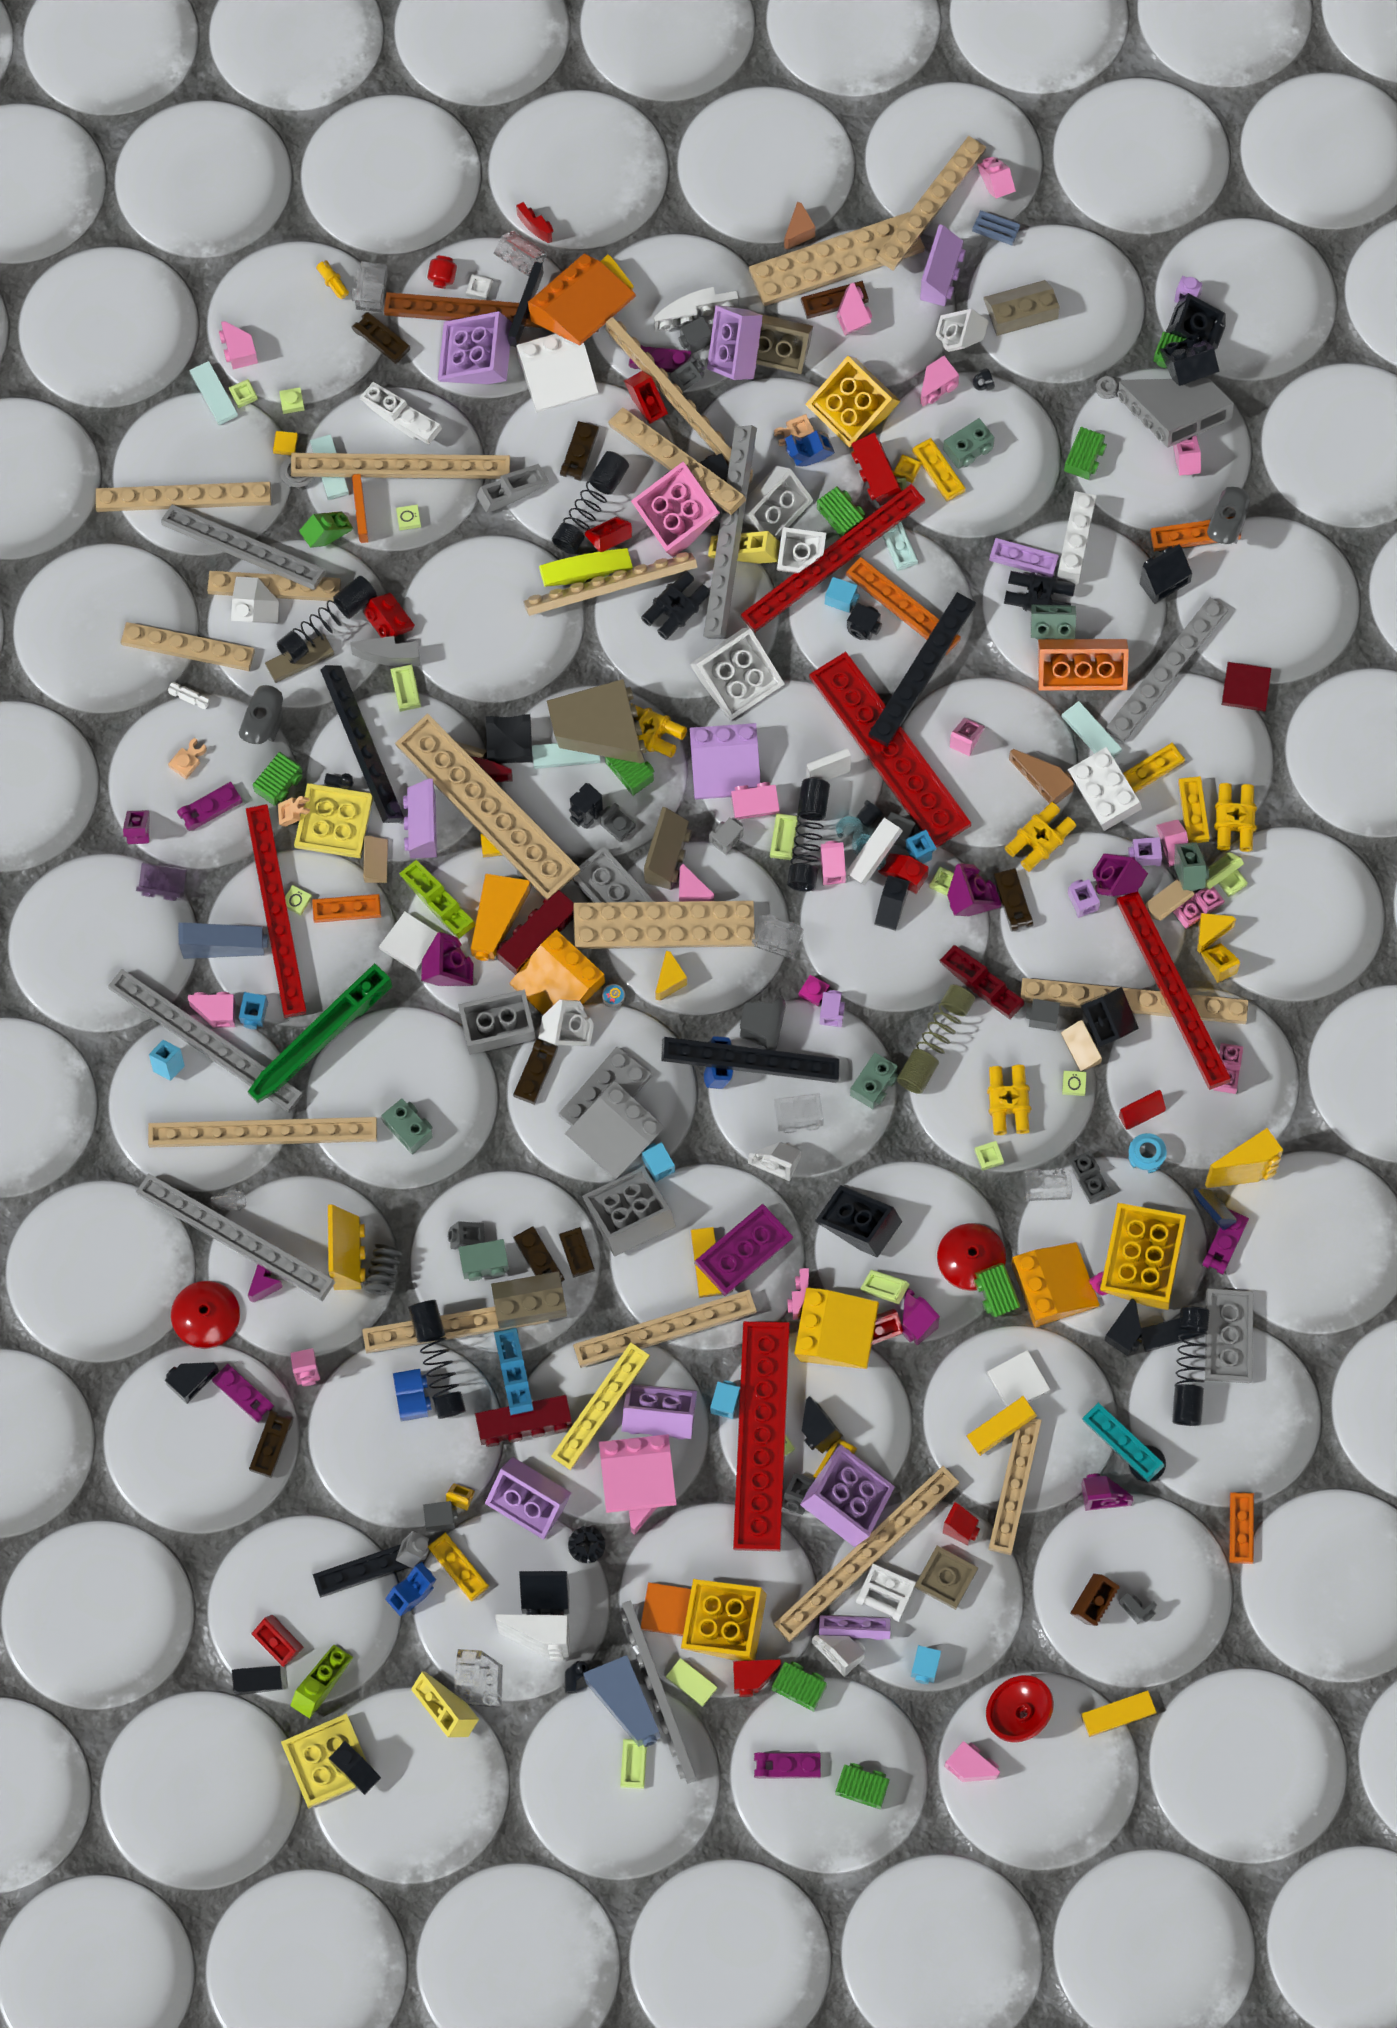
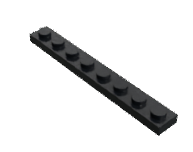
(922, 669)
(362, 744)
(750, 1059)

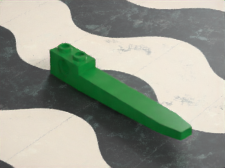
(320, 1032)

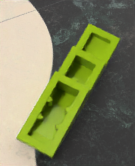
(437, 899)

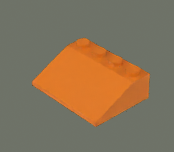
(580, 300)

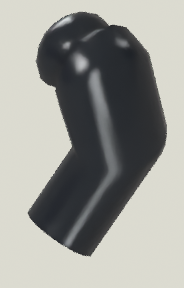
(344, 781)
(574, 1673)

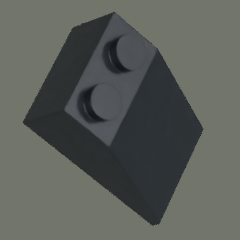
(860, 1220)
(544, 1592)

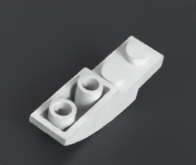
(688, 307)
(399, 414)

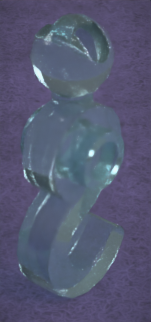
(859, 838)

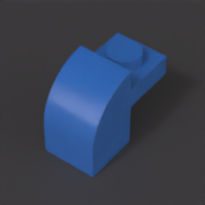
(809, 449)
(411, 1590)

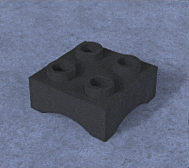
(509, 739)

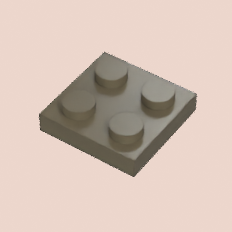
(946, 1577)

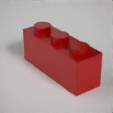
(875, 469)

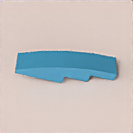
(513, 1371)

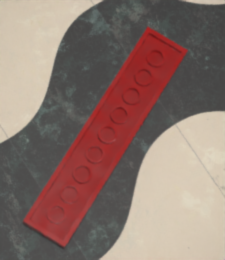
(900, 762)
(761, 1436)

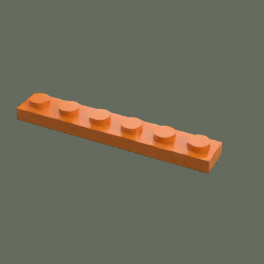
(894, 599)

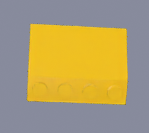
(1143, 1255)

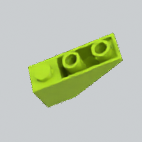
(320, 1681)

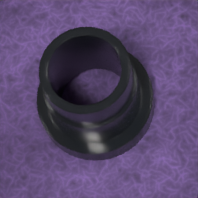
(869, 814)

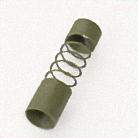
(922, 1064)

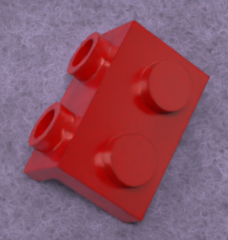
(388, 616)

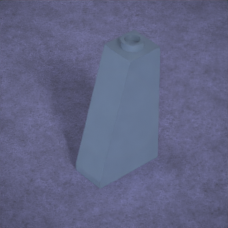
(219, 940)
(622, 1696)

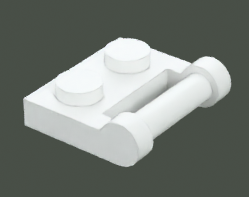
(889, 1585)

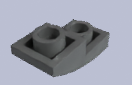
(1089, 1177)

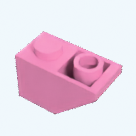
(996, 177)
(852, 312)
(239, 344)
(938, 379)
(832, 863)
(215, 1009)
(305, 1367)
(970, 1765)

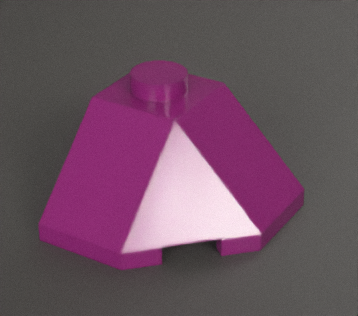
(1118, 875)
(970, 892)
(446, 963)
(918, 1318)
(1103, 1493)

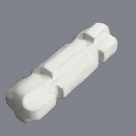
(189, 695)

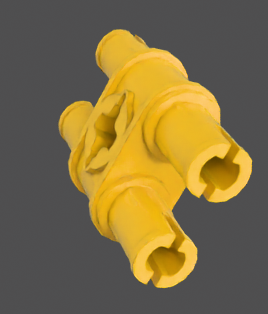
(661, 724)
(1226, 822)
(1039, 826)
(1020, 1100)

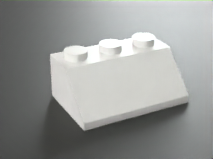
(776, 502)

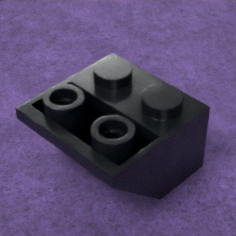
(1190, 359)
(1165, 573)
(1109, 1016)

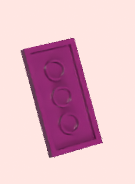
(743, 1249)

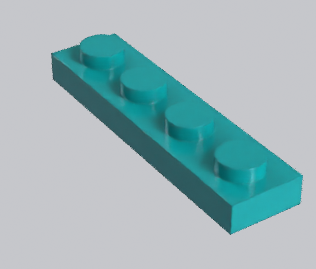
(1123, 1442)

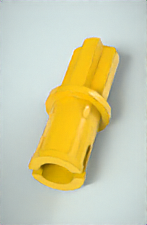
(332, 279)

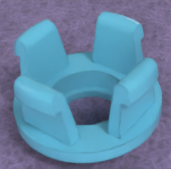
(1149, 1164)

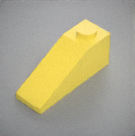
(753, 548)
(445, 1707)

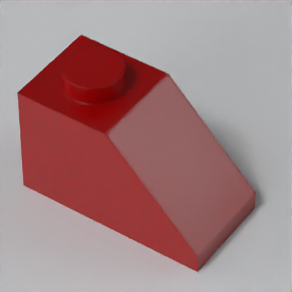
(646, 396)
(906, 869)
(961, 1525)
(753, 1675)

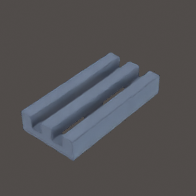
(997, 224)

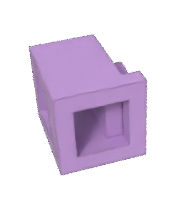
(1188, 285)
(1151, 847)
(1085, 889)
(832, 1009)

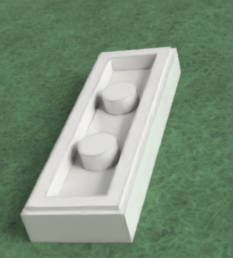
(874, 851)

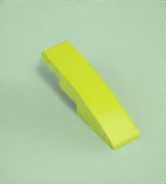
(585, 567)

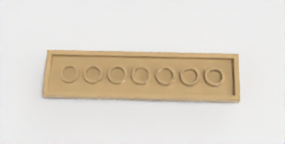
(825, 262)
(663, 924)

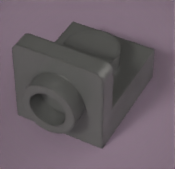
(688, 373)
(616, 822)
(465, 1234)
(796, 1492)
(1133, 1607)

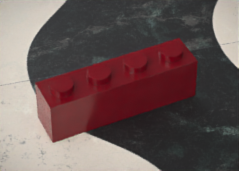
(541, 923)
(500, 1425)

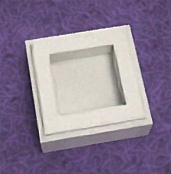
(479, 287)

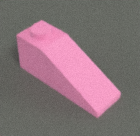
(1188, 456)

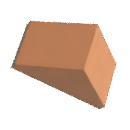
(800, 228)

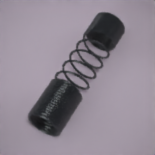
(604, 479)
(349, 602)
(811, 807)
(429, 1328)
(1189, 1398)

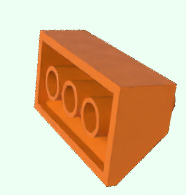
(1082, 664)

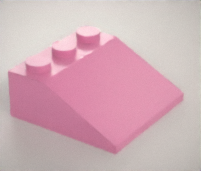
(676, 509)
(637, 1473)

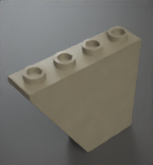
(598, 722)

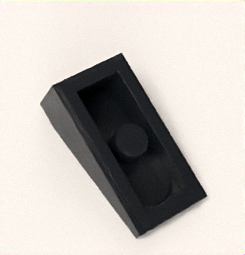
(256, 1680)

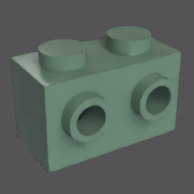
(969, 444)
(1053, 621)
(1190, 866)
(874, 1081)
(407, 1125)
(484, 1260)

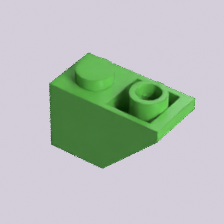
(325, 528)

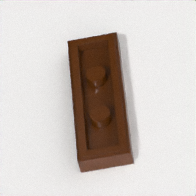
(828, 300)

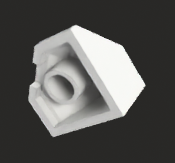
(961, 329)
(799, 549)
(253, 602)
(566, 1024)
(777, 1159)
(840, 1651)

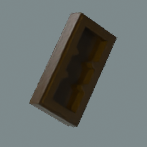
(576, 1252)

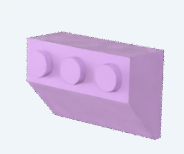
(942, 267)
(734, 342)
(421, 820)
(659, 1411)
(527, 1497)

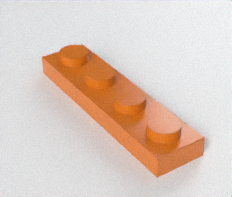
(1184, 534)

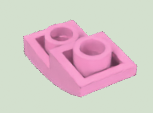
(1202, 902)
(1231, 1057)
(796, 1303)

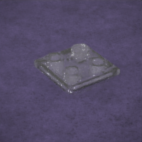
(478, 1678)

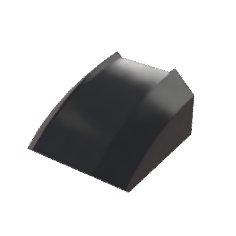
(1197, 317)

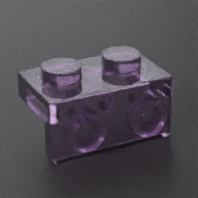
(162, 881)

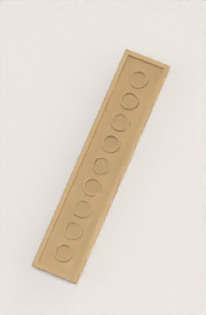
(487, 807)

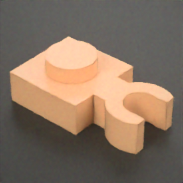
(798, 427)
(186, 761)
(290, 810)

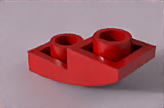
(536, 225)

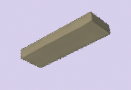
(282, 668)

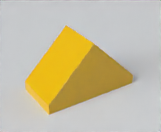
(1213, 928)
(1221, 962)
(671, 977)

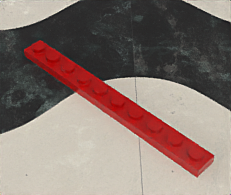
(833, 558)
(276, 911)
(1173, 990)

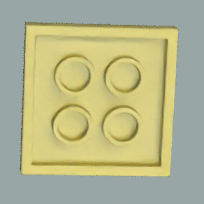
(335, 821)
(310, 1763)

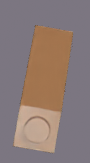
(1045, 777)

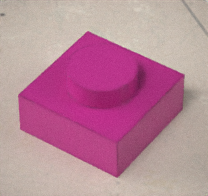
(813, 990)

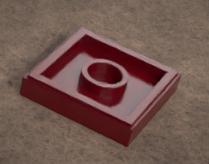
(1246, 686)

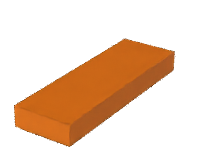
(360, 508)
(346, 908)
(1241, 1528)

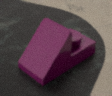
(137, 827)
(262, 1285)

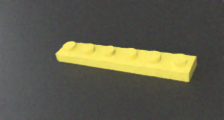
(600, 1406)

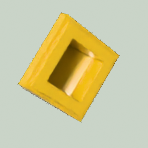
(460, 1496)

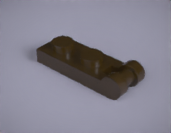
(381, 337)
(579, 450)
(1013, 899)
(535, 1072)
(535, 1252)
(270, 1444)

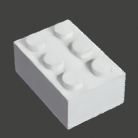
(1105, 789)

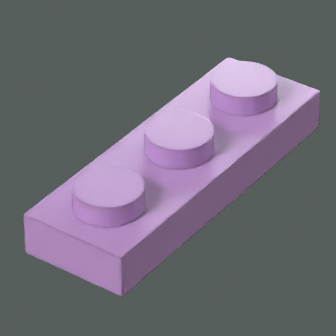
(1023, 557)
(855, 1627)

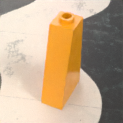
(497, 911)

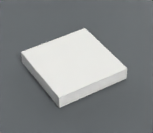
(830, 766)
(408, 941)
(1017, 1379)

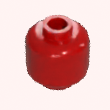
(442, 271)

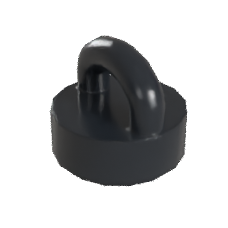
(987, 380)

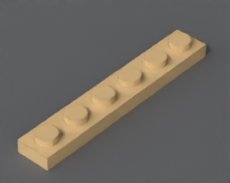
(223, 584)
(187, 646)
(1014, 1487)

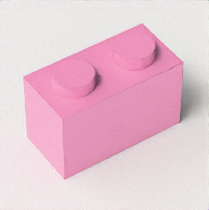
(754, 801)

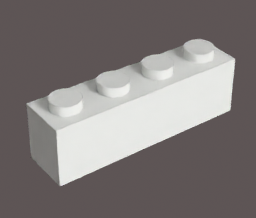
(1076, 537)

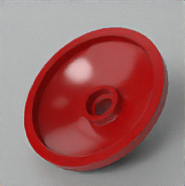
(958, 1265)
(210, 1328)
(1012, 1702)

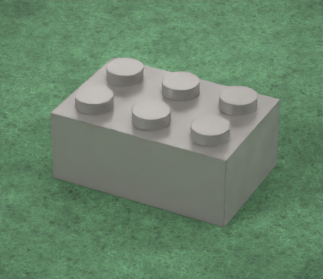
(497, 1022)

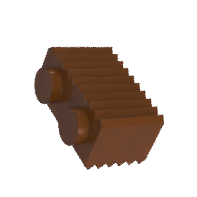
(1094, 1599)

